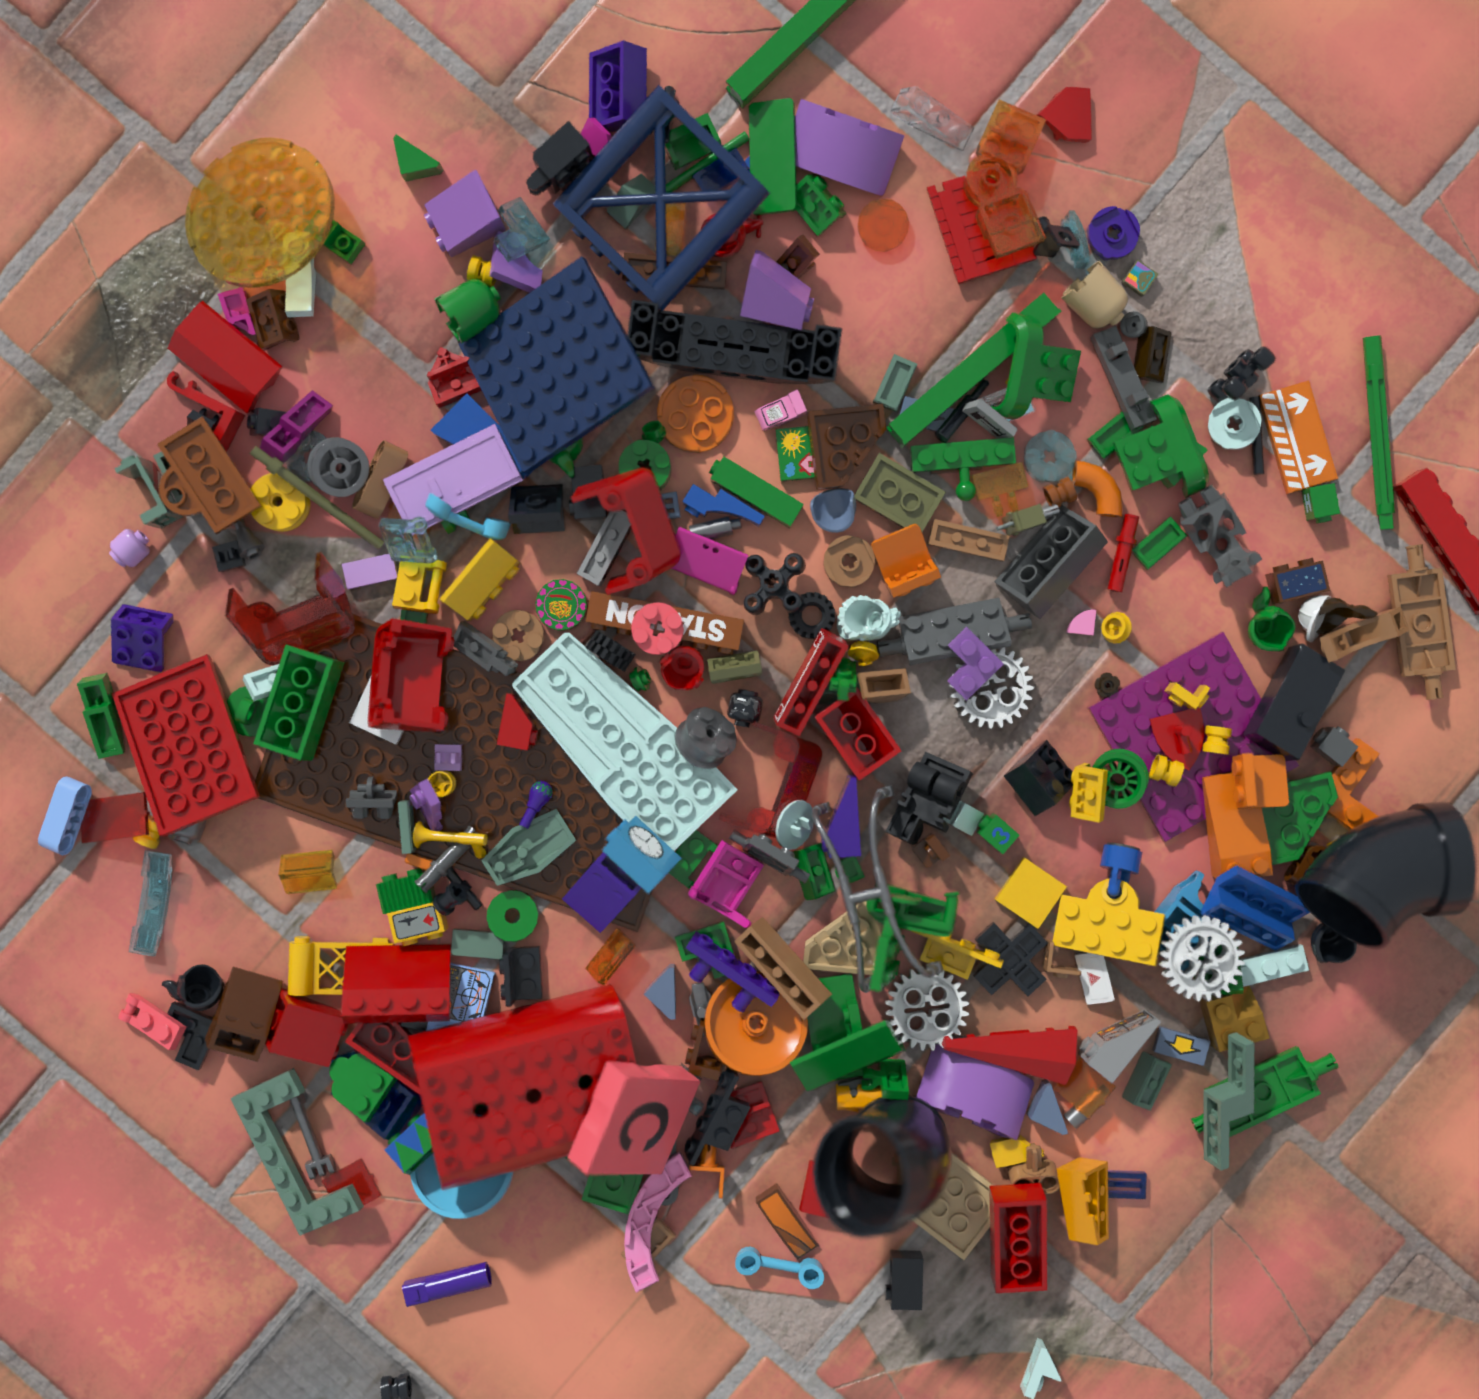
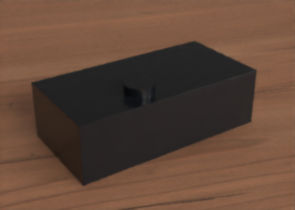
(1294, 702)

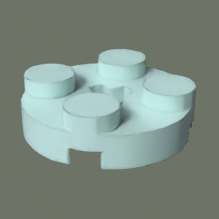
(1248, 429)

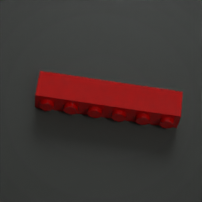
(1443, 530)

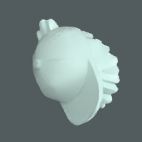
(865, 619)

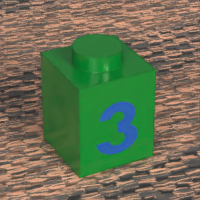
(996, 832)

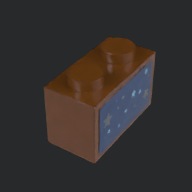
(1297, 582)

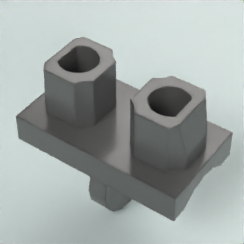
(372, 796)

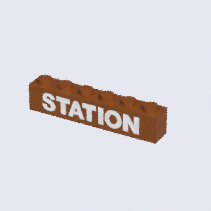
(699, 627)

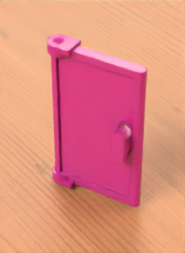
(703, 563)

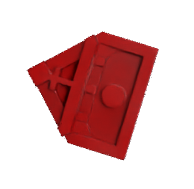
(1069, 114)
(451, 378)

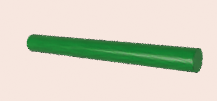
(687, 175)

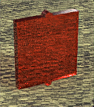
(358, 1175)

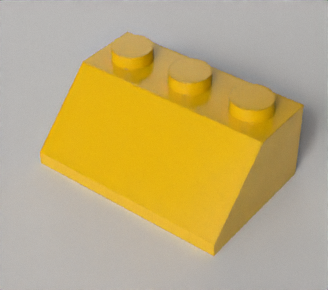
(481, 581)

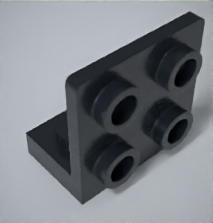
(521, 974)

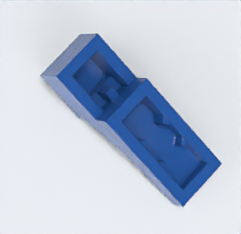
(700, 503)

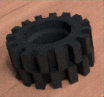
(826, 622)
(610, 650)

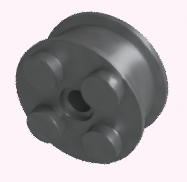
(323, 462)
(705, 738)

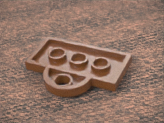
(205, 478)

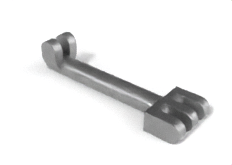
(318, 1161)

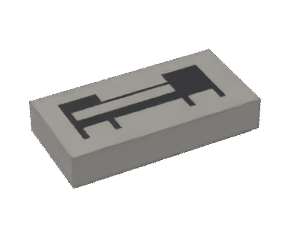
(989, 419)

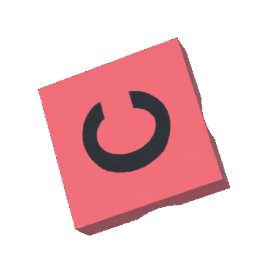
(633, 1119)

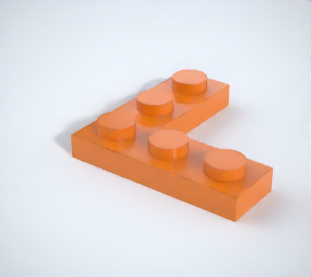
(1346, 778)

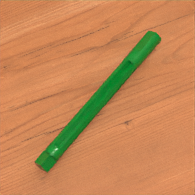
(1379, 430)

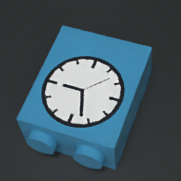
(640, 853)

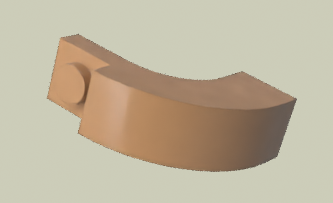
(1363, 633)

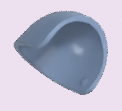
(834, 509)

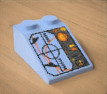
(468, 994)

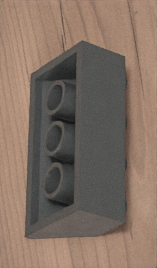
(1051, 561)

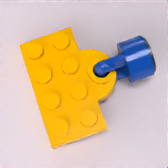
(1111, 917)

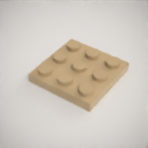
(962, 1210)

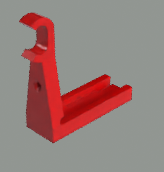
(230, 417)

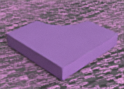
(518, 272)

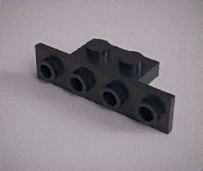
(720, 1120)

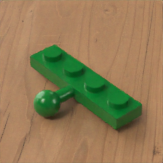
(962, 457)

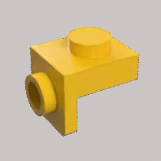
(1181, 696)

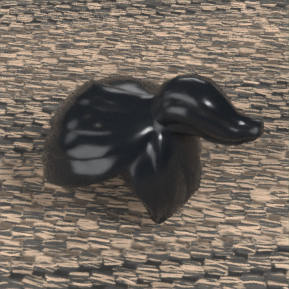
(1330, 946)
(197, 987)

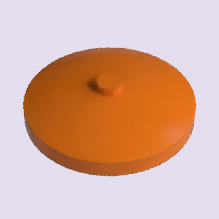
(753, 1040)

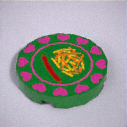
(561, 604)

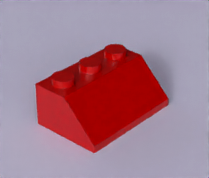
(857, 734)

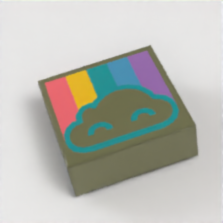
(1139, 278)

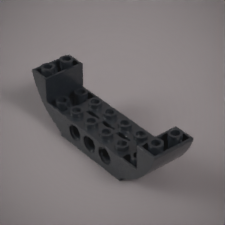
(733, 346)

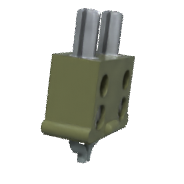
(1026, 519)

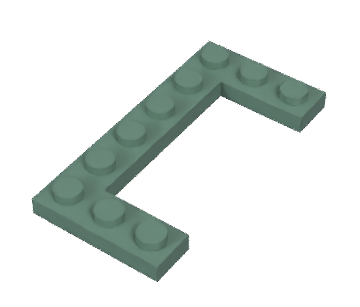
(304, 1212)

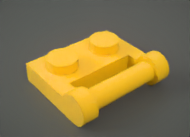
(411, 583)

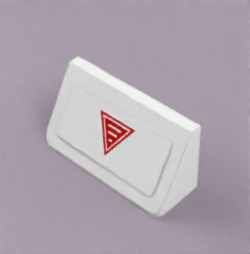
(1094, 978)

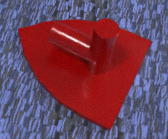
(1180, 735)

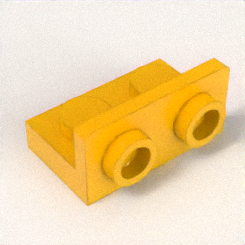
(1088, 793)

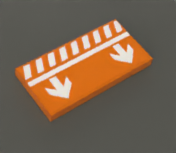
(1297, 437)

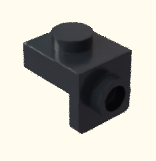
(263, 420)

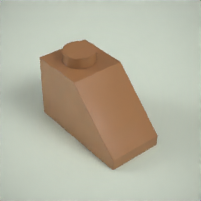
(884, 685)

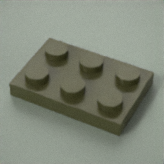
(898, 493)

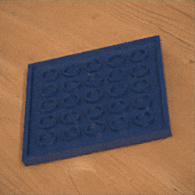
(556, 365)

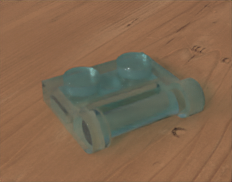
(401, 543)

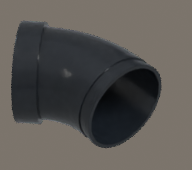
(1392, 871)
(874, 1208)

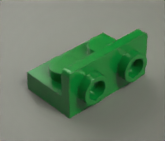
(817, 204)

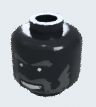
(745, 707)

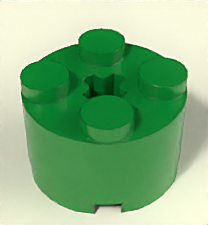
(647, 451)

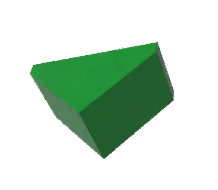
(413, 162)

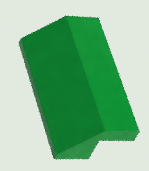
(847, 1056)

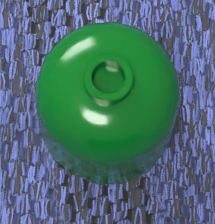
(469, 308)

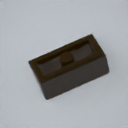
(1152, 354)

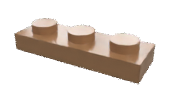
(968, 540)

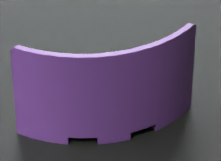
(845, 147)
(978, 1090)

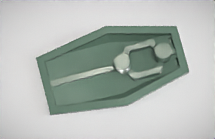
(528, 850)

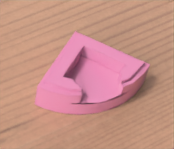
(1083, 623)

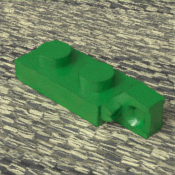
(844, 679)

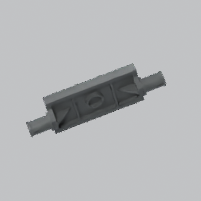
(928, 633)

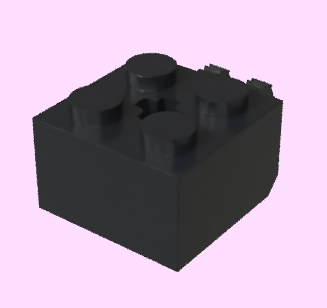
(559, 160)

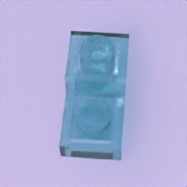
(1081, 255)

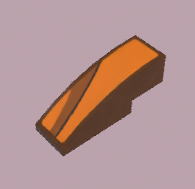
(786, 1221)

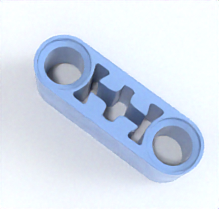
(64, 815)

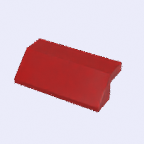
(224, 356)

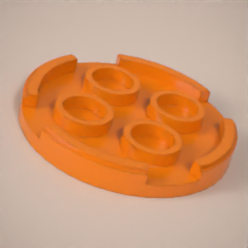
(695, 413)

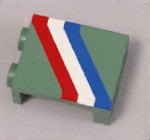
(159, 515)

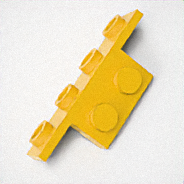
(955, 955)

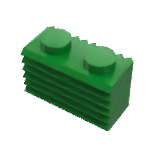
(402, 892)

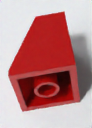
(305, 1029)

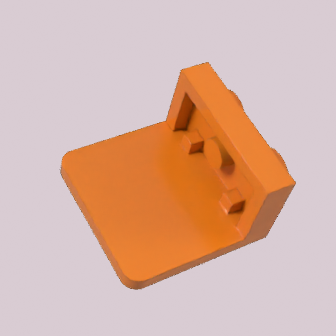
(904, 560)
(1260, 781)

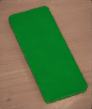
(774, 153)

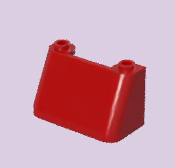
(408, 676)

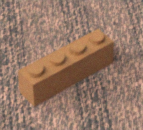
(783, 968)

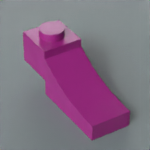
(295, 426)

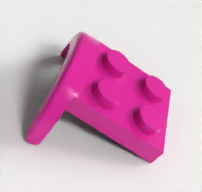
(726, 881)

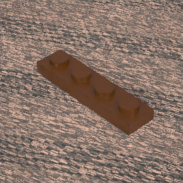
(710, 276)

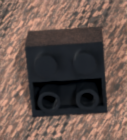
(1040, 778)

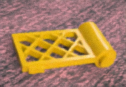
(306, 960)

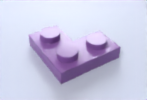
(978, 665)

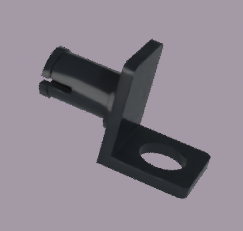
(1054, 239)

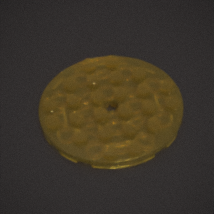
(285, 237)

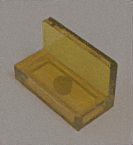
(307, 872)

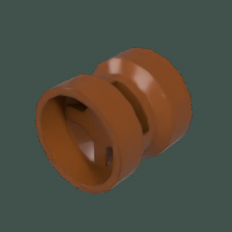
(1062, 492)

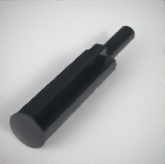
(957, 417)

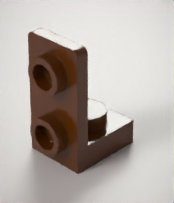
(701, 1066)

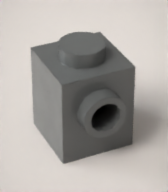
(1334, 745)

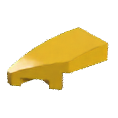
(1009, 1151)

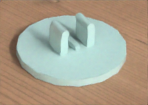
(794, 824)

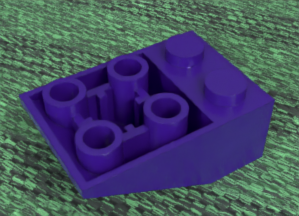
(601, 892)

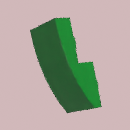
(343, 243)

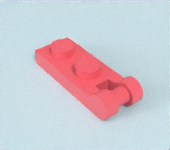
(152, 1021)

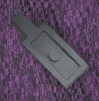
(483, 650)

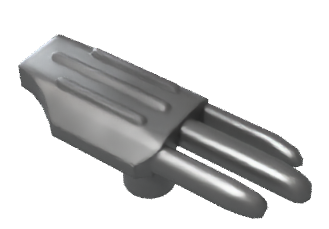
(699, 1000)

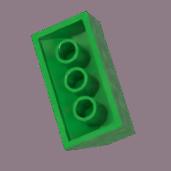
(298, 703)

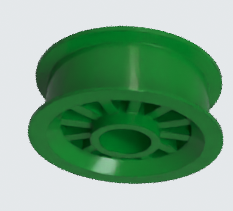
(1140, 769)

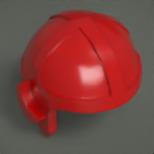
(682, 668)

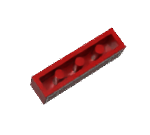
(810, 682)

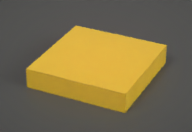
(1030, 892)

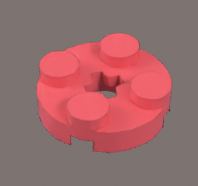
(664, 641)

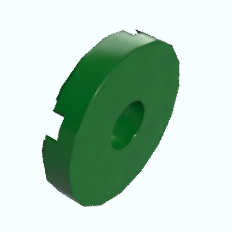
(512, 931)

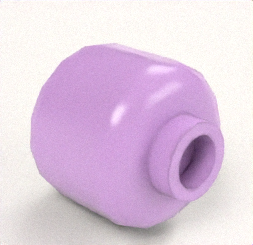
(129, 548)

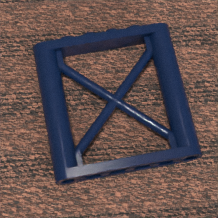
(580, 198)

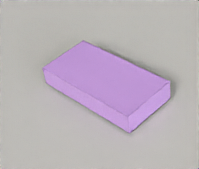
(369, 571)

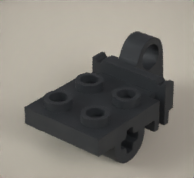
(931, 795)

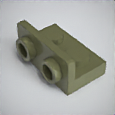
(734, 667)

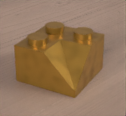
(1233, 1014)

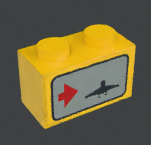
(416, 923)

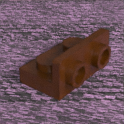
(270, 318)

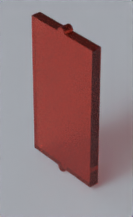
(115, 818)

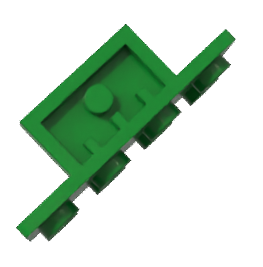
(836, 1015)

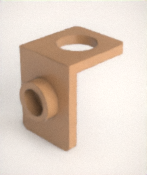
(1058, 971)

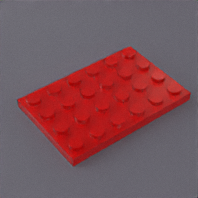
(185, 745)

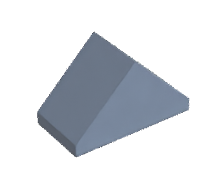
(663, 992)
(1045, 1109)

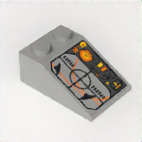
(1117, 1044)

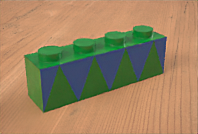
(414, 1144)

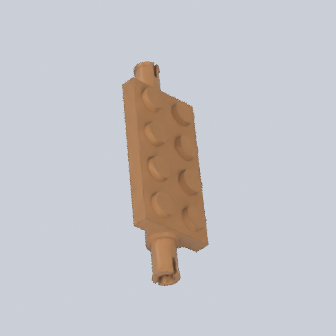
(1428, 643)

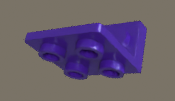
(139, 637)

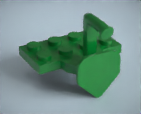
(885, 962)

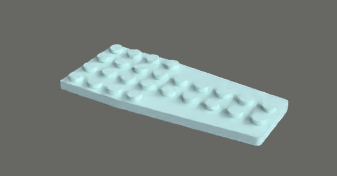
(620, 742)

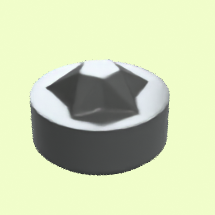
(1133, 324)

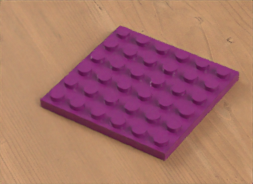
(1231, 704)

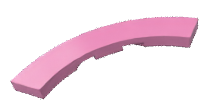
(641, 1220)

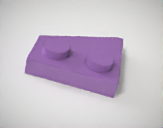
(426, 800)

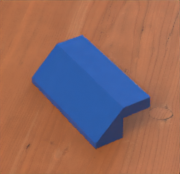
(1254, 907)

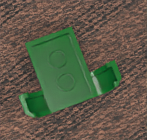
(1036, 369)
(1164, 450)

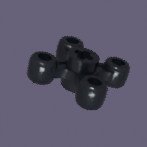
(1241, 374)
(781, 589)

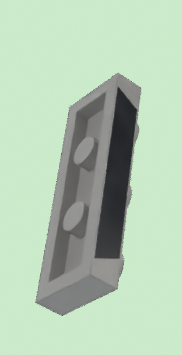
(605, 547)

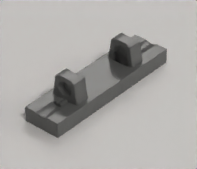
(1123, 378)

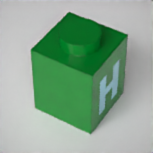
(1320, 503)

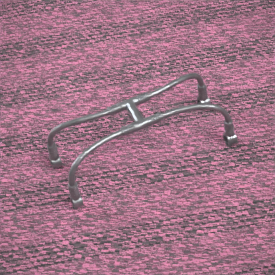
(882, 891)

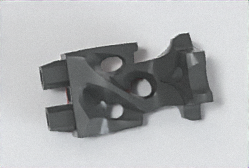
(1235, 559)

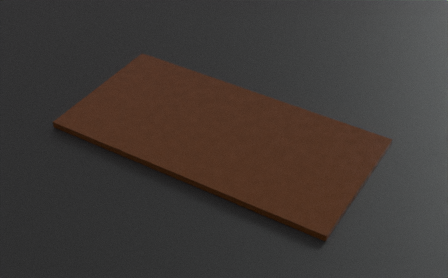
(488, 790)

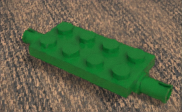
(1278, 1086)

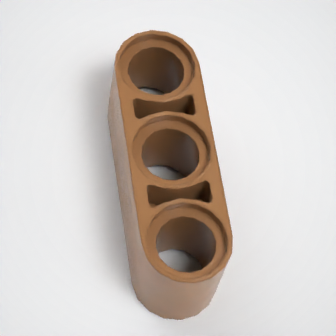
(374, 495)

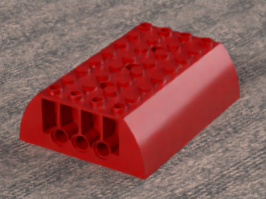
(497, 1063)

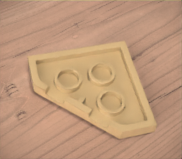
(835, 944)

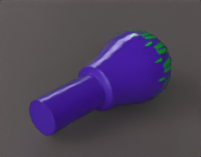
(539, 795)

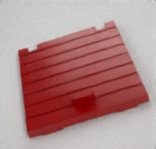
(963, 237)

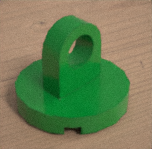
(245, 711)

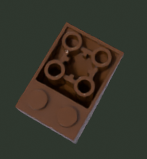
(244, 1014)

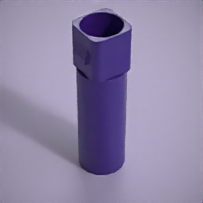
(446, 1284)

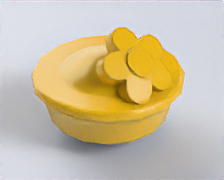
(1116, 627)
(863, 652)

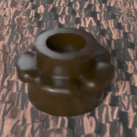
(1101, 682)

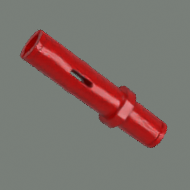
(1123, 552)

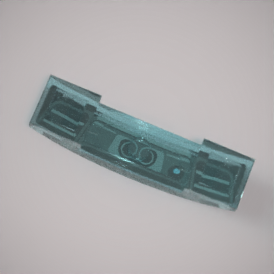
(153, 903)

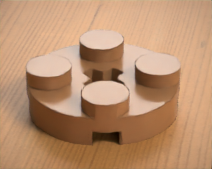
(855, 548)
(522, 621)

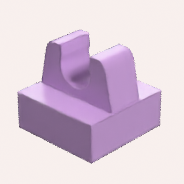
(448, 757)

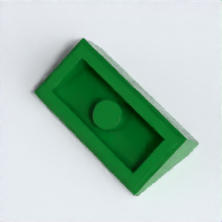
(814, 863)

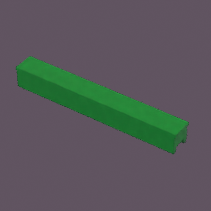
(783, 48)
(966, 375)

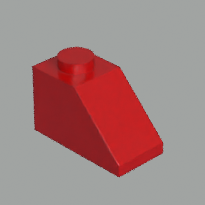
(516, 726)

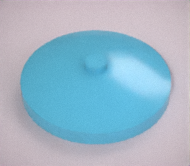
(461, 1201)

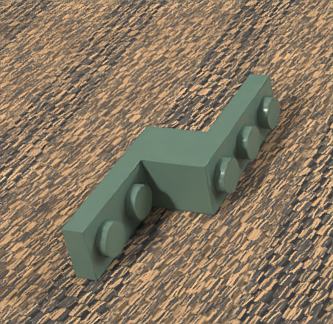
(1228, 1100)

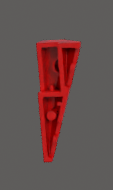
(1040, 1054)

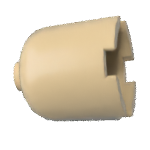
(1097, 297)

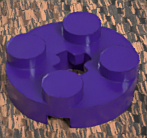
(1119, 219)

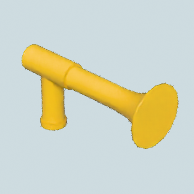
(476, 841)

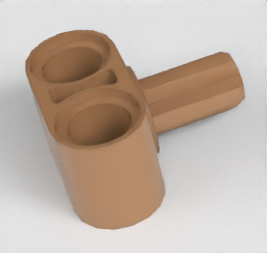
(1035, 1170)

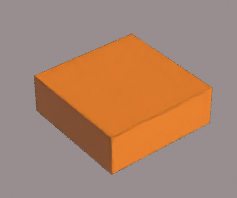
(418, 861)

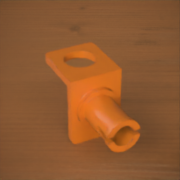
(708, 1163)

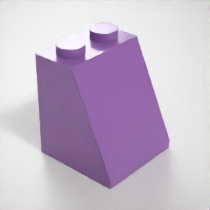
(463, 215)
(775, 294)

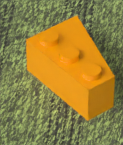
(1085, 1199)

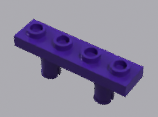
(724, 961)

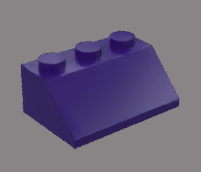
(617, 83)

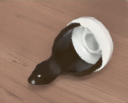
(1323, 614)

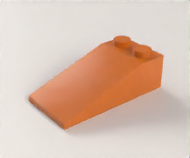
(1233, 833)

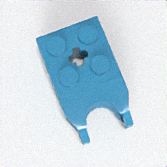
(1180, 904)

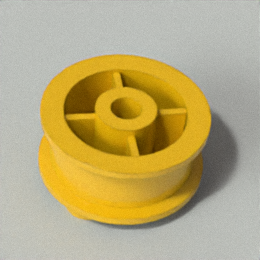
(279, 518)

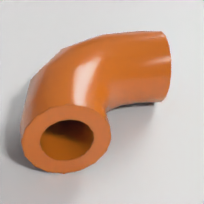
(1101, 485)

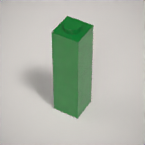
(755, 491)

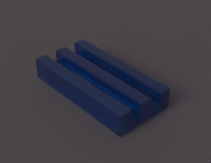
(1133, 1184)

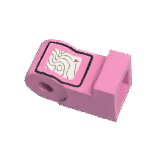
(781, 411)

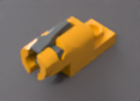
(852, 1097)

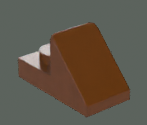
(799, 257)

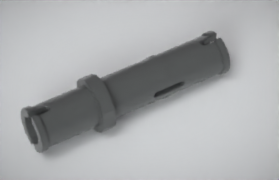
(443, 864)

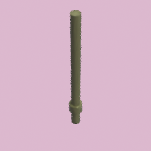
(276, 466)

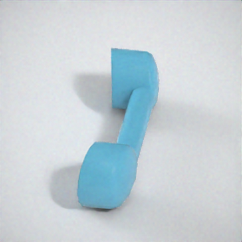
(492, 528)
(809, 1269)

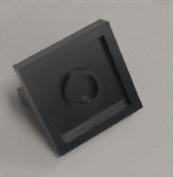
(537, 509)

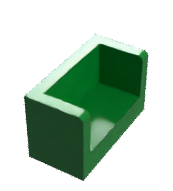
(686, 147)

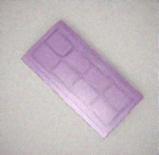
(457, 475)

